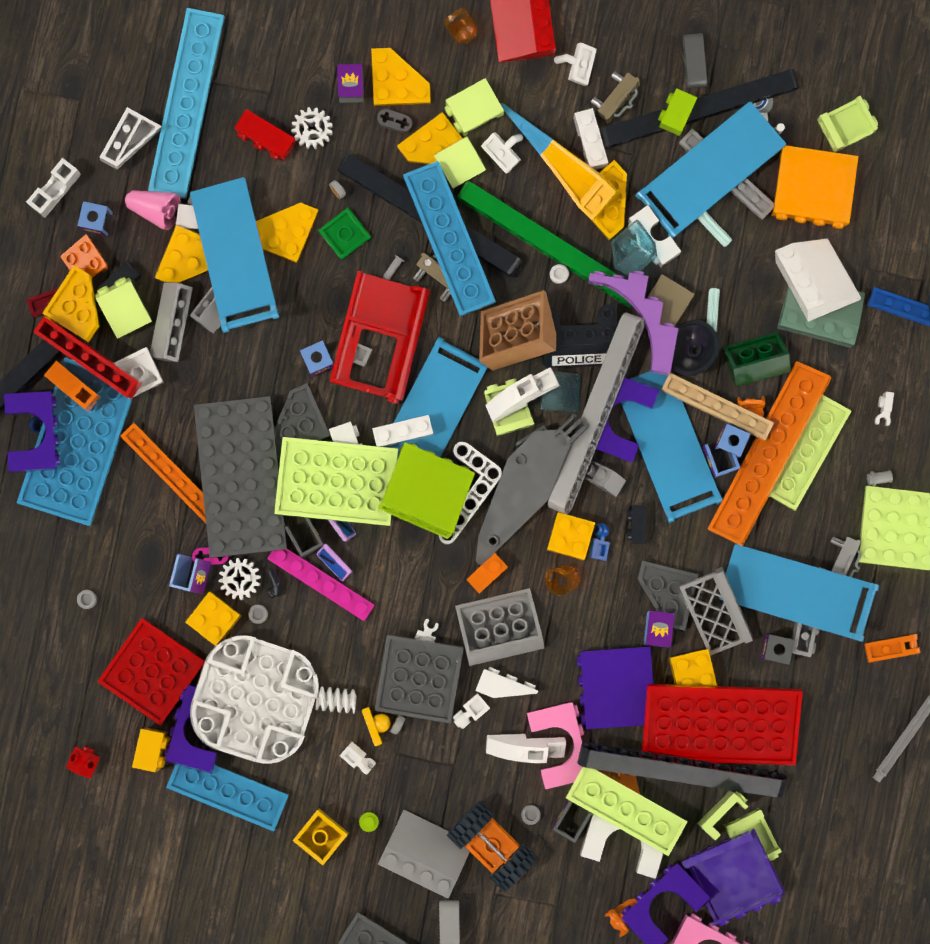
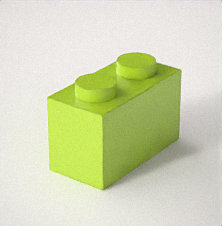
(677, 112)

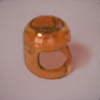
(462, 30)
(570, 573)

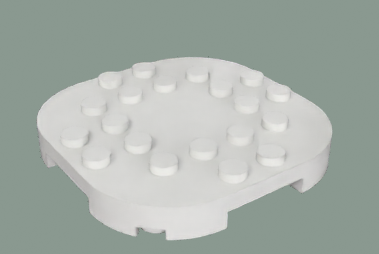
(254, 699)

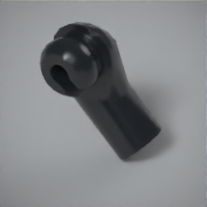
(276, 583)

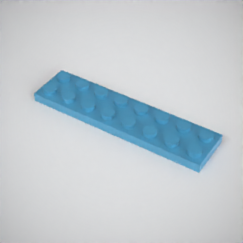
(449, 238)

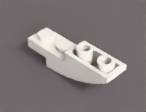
(521, 392)
(519, 748)

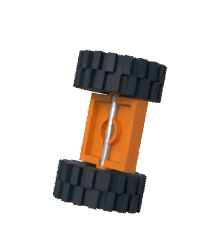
(492, 846)

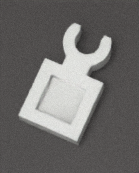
(426, 635)

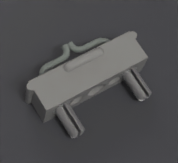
(846, 556)

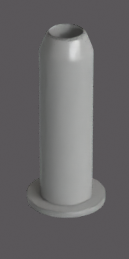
(393, 267)

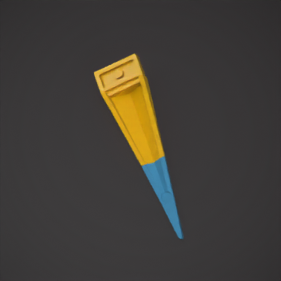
(582, 182)

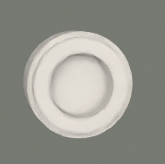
(559, 274)

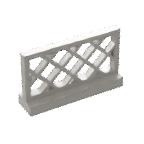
(731, 604)

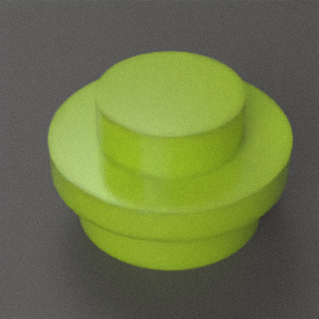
(368, 822)

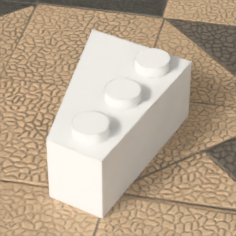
(128, 137)

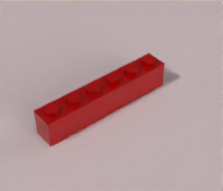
(88, 357)

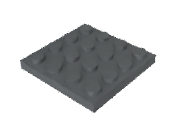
(419, 678)

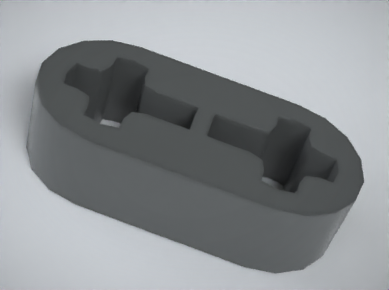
(392, 125)

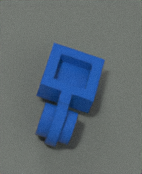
(598, 547)

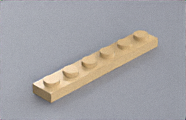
(717, 406)

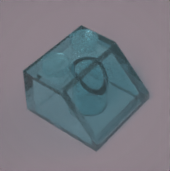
(633, 249)
(565, 397)

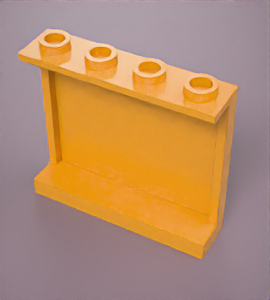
(815, 186)

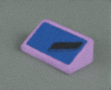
(344, 529)
(334, 562)

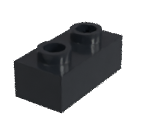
(637, 516)

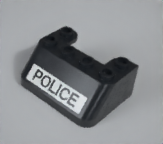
(582, 343)

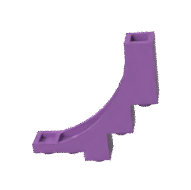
(661, 336)

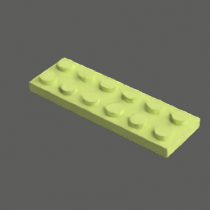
(810, 452)
(626, 809)

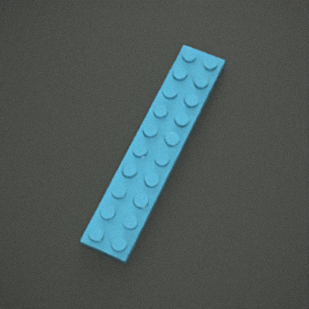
(186, 102)

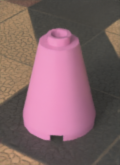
(154, 206)

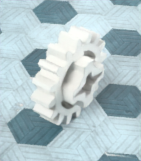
(307, 135)
(231, 579)

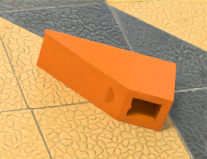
(72, 386)

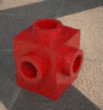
(83, 761)

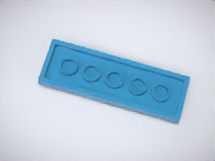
(231, 794)

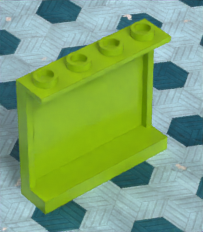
(426, 490)

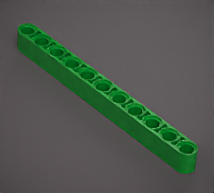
(534, 235)

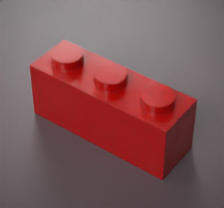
(264, 136)

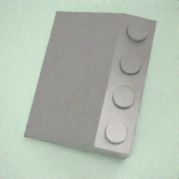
(499, 627)
(424, 854)

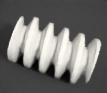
(336, 700)

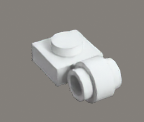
(475, 707)

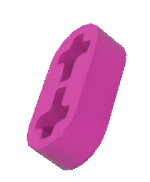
(214, 561)

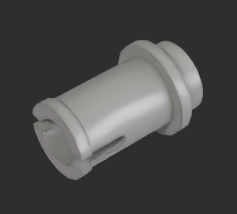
(879, 477)

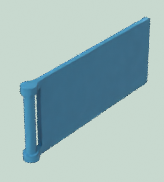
(713, 168)
(233, 252)
(443, 394)
(670, 450)
(798, 591)

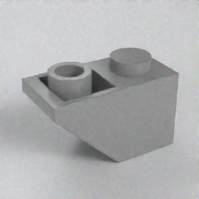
(604, 478)

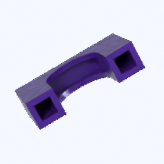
(610, 442)
(44, 456)
(180, 751)
(674, 881)

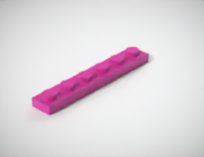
(322, 582)

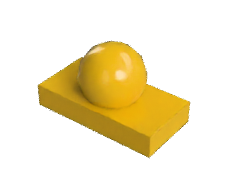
(377, 724)

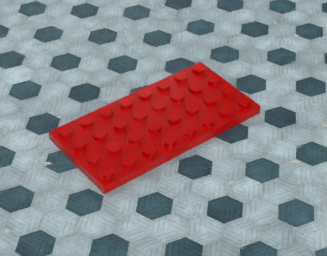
(723, 723)

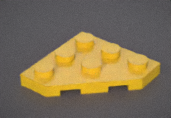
(396, 80)
(429, 140)
(611, 218)
(287, 231)
(182, 257)
(75, 305)

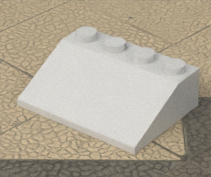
(816, 277)

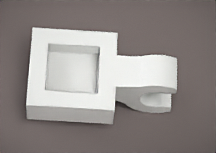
(885, 403)
(355, 757)

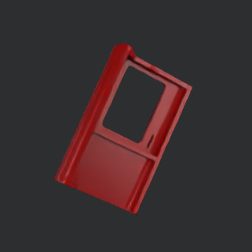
(388, 310)

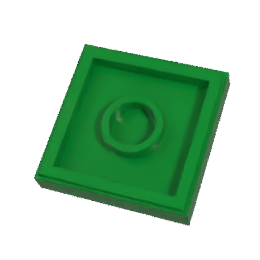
(344, 233)

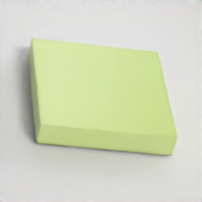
(460, 162)

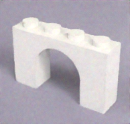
(594, 842)

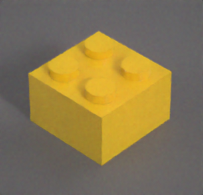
(570, 536)
(213, 618)
(693, 669)
(151, 749)
(320, 836)

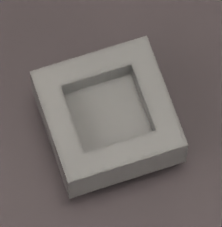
(362, 355)

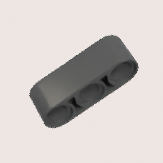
(694, 60)

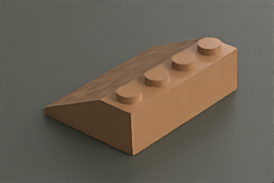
(516, 331)

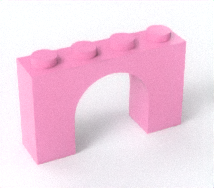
(563, 717)
(694, 931)

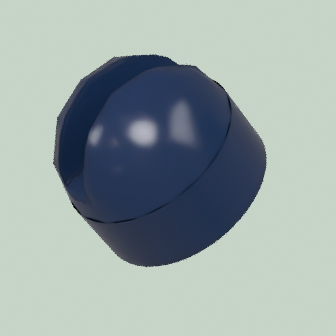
(31, 424)

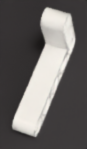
(473, 494)

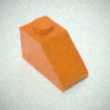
(487, 573)

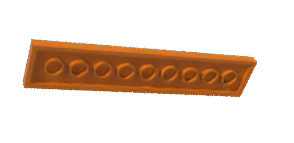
(768, 457)

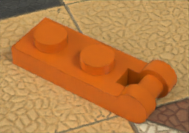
(891, 648)

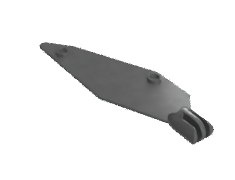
(525, 485)

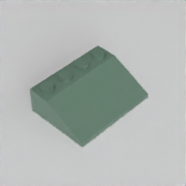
(835, 327)

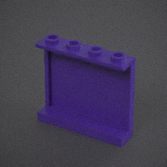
(614, 686)
(735, 877)

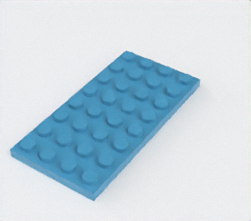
(84, 450)

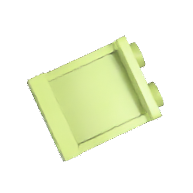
(473, 107)
(848, 124)
(122, 307)
(516, 421)
(719, 810)
(755, 820)

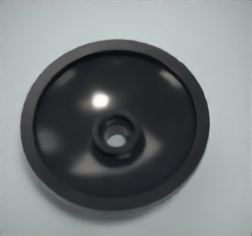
(691, 337)

